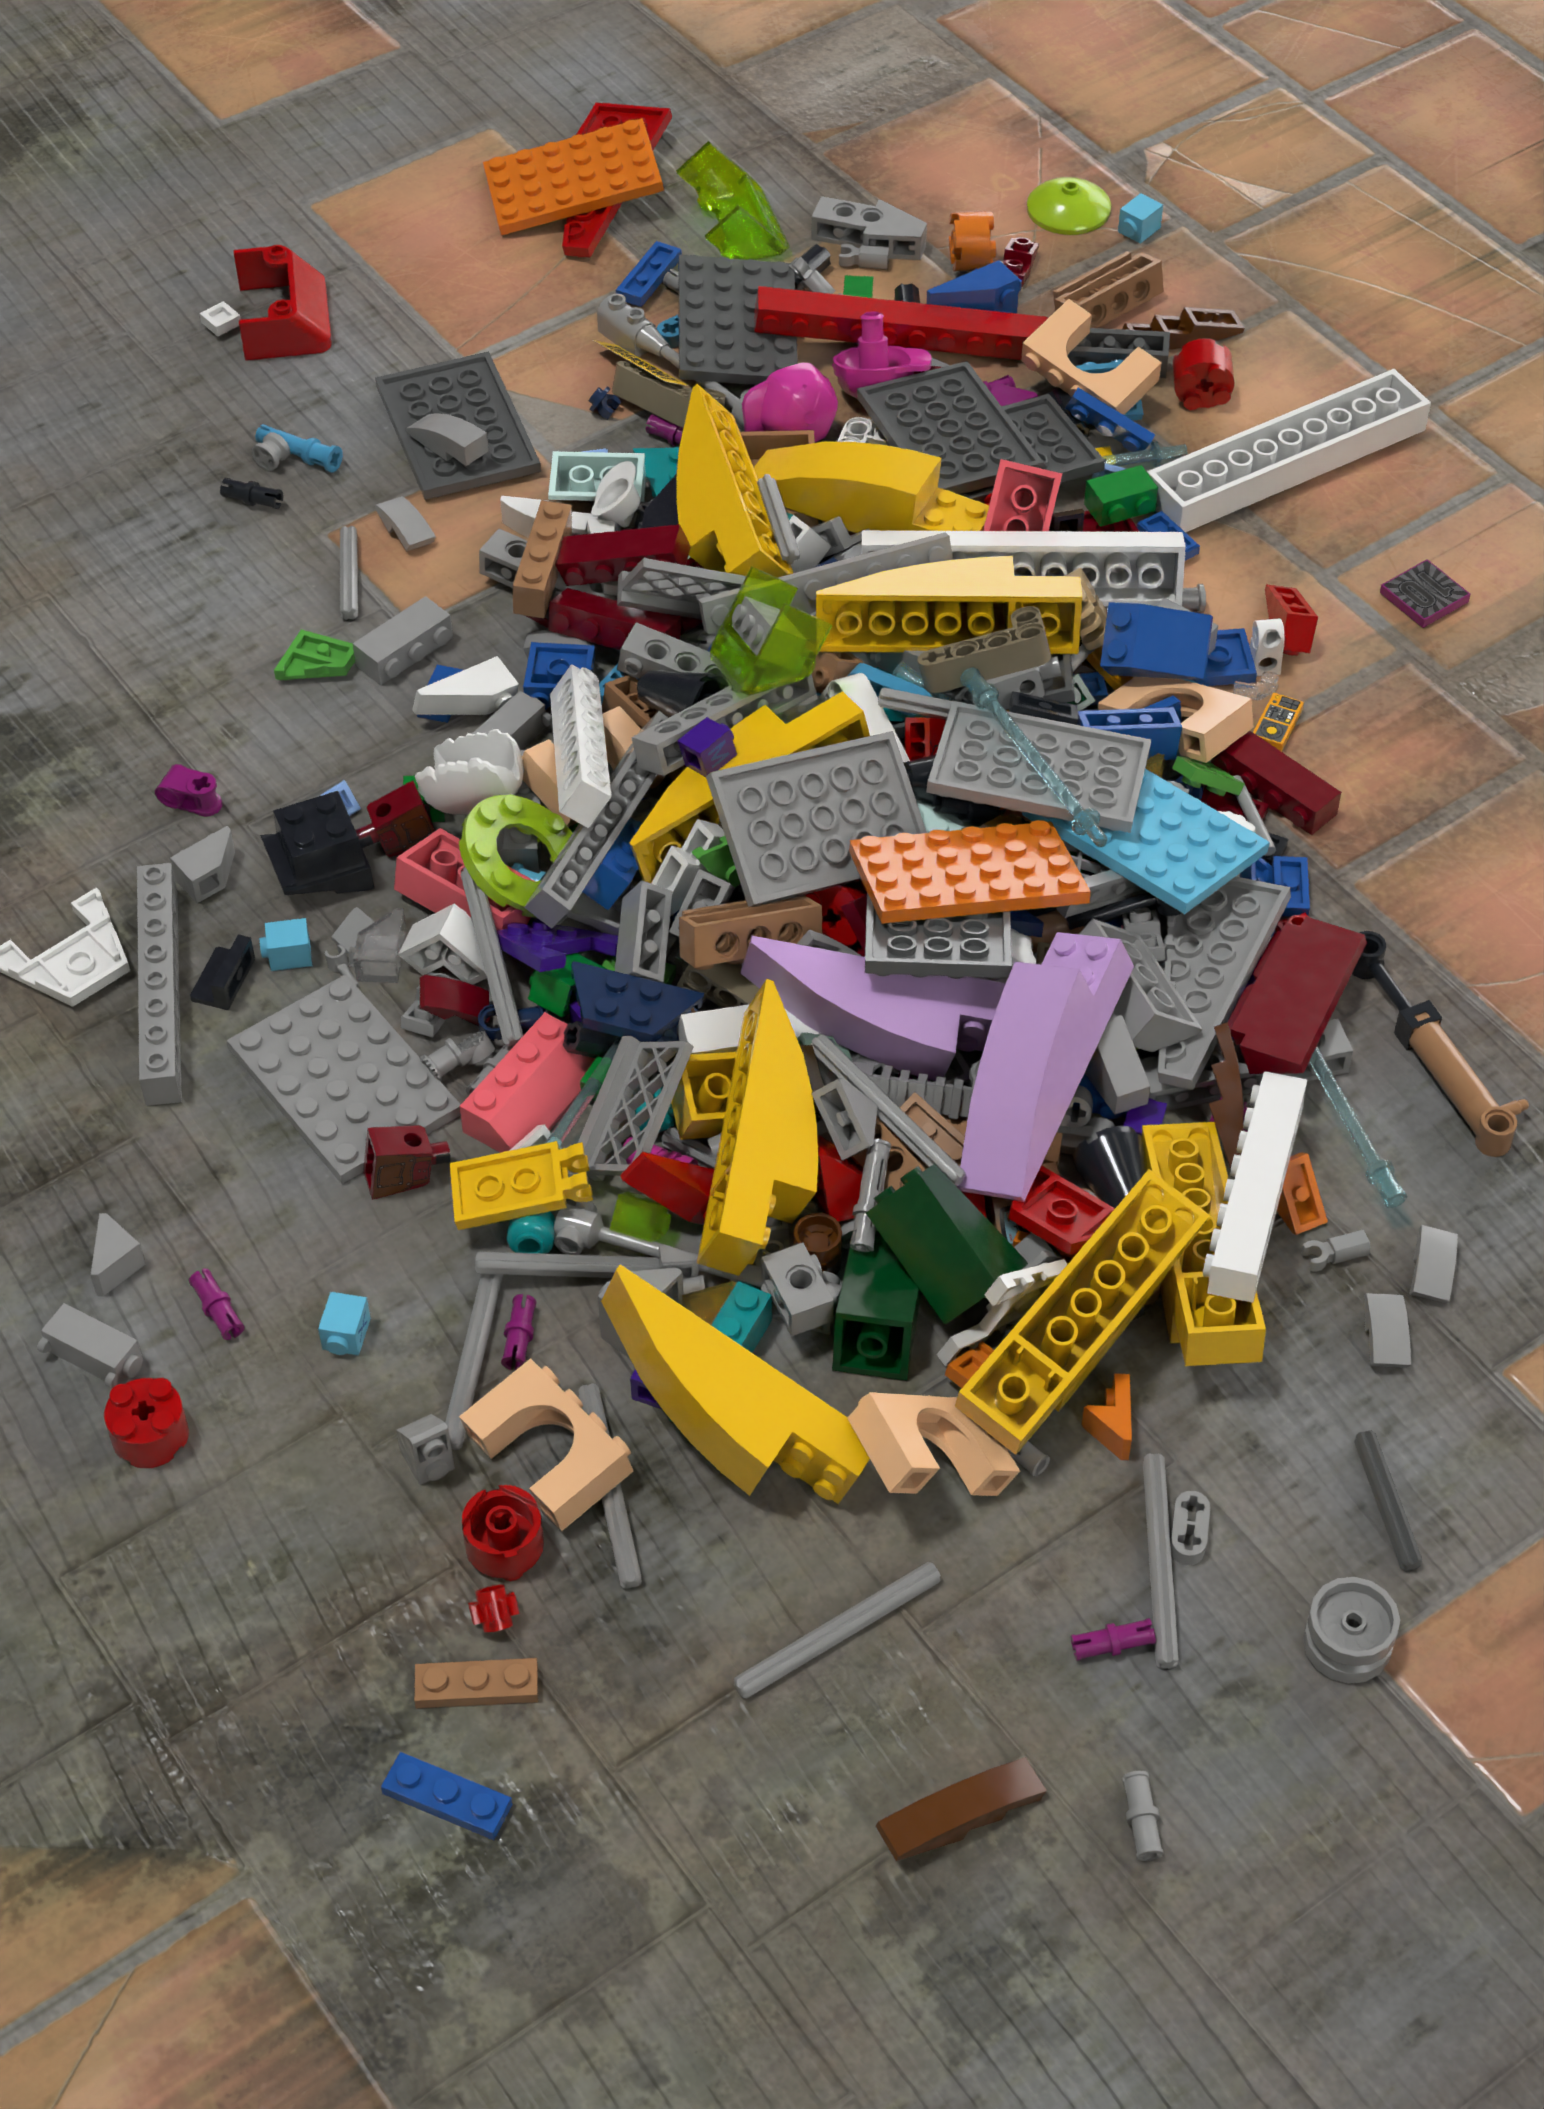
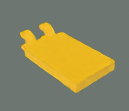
(518, 1183)

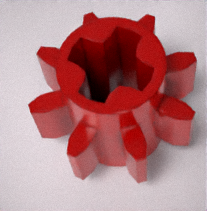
(494, 1608)

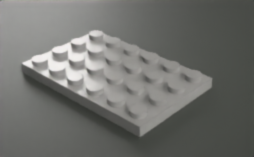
(986, 767)
(798, 811)
(339, 1071)

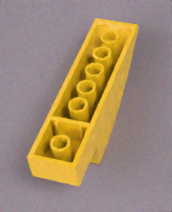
(869, 487)
(720, 494)
(944, 605)
(755, 739)
(766, 1140)
(1081, 1313)
(1205, 1325)
(728, 1398)

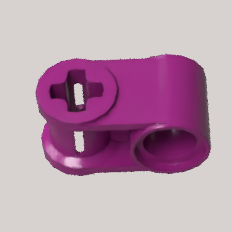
(189, 791)

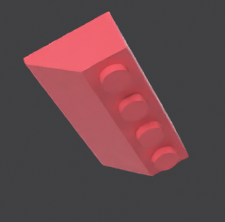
(1022, 498)
(432, 878)
(525, 1088)

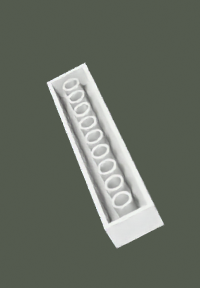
(1289, 450)
(1117, 564)

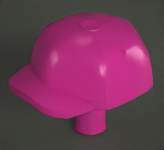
(875, 360)
(791, 401)

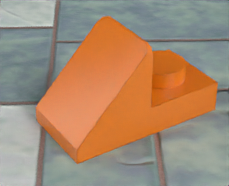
(1300, 1197)
(1112, 1422)

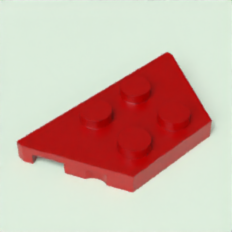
(1060, 1212)

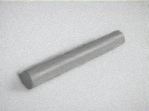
(1252, 816)

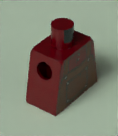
(397, 821)
(400, 1159)

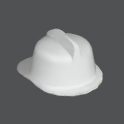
(617, 495)

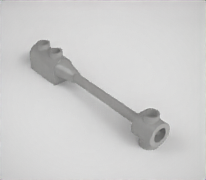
(638, 335)
(583, 1227)

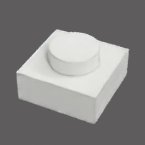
(220, 318)

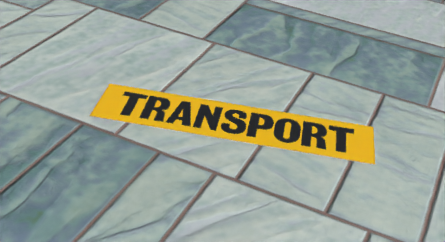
(641, 363)

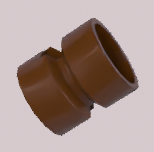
(821, 1237)

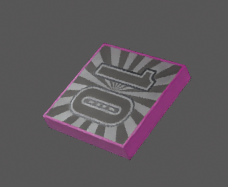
(1425, 593)

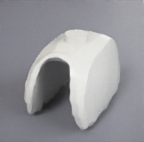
(471, 771)

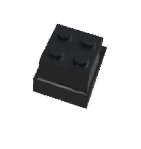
(317, 848)

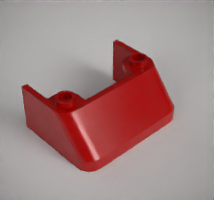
(292, 325)

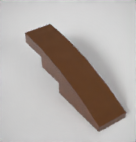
(1193, 325)
(1228, 1111)
(960, 1807)

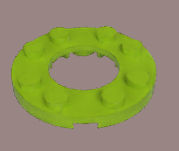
(480, 851)

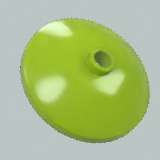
(1069, 206)

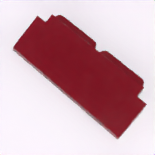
(1294, 995)

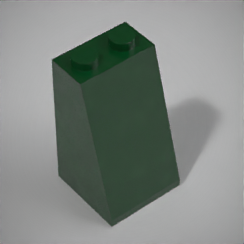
(943, 1241)
(875, 1315)

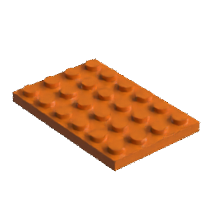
(572, 176)
(968, 872)

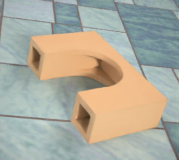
(1052, 342)
(1214, 715)
(541, 766)
(534, 1399)
(893, 1433)

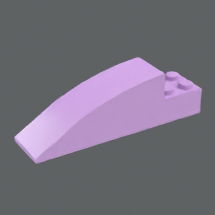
(885, 1018)
(1036, 1059)

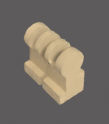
(1092, 614)

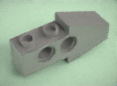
(869, 225)
(1117, 1069)

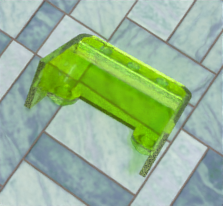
(744, 214)
(788, 649)

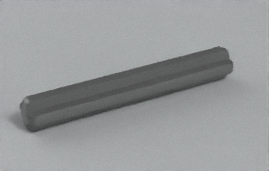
(1388, 1500)

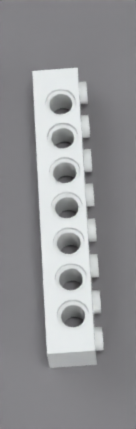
(580, 746)

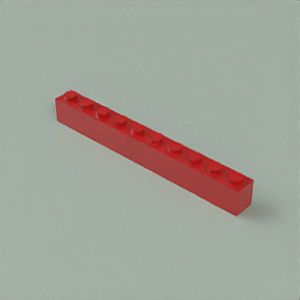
(904, 323)

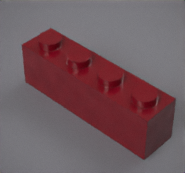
(606, 554)
(602, 620)
(1280, 782)

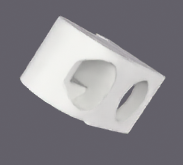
(1267, 642)

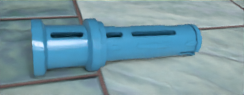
(309, 449)

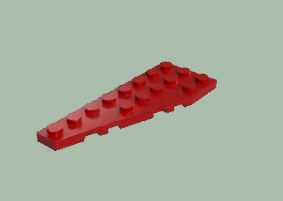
(586, 229)

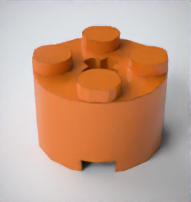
(970, 240)

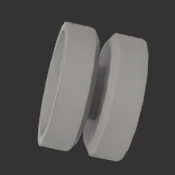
(1351, 1630)

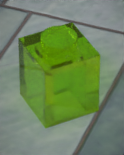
(640, 1217)

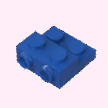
(549, 663)

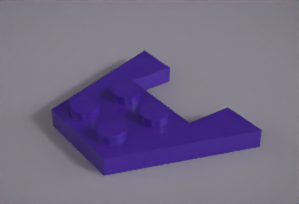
(547, 947)

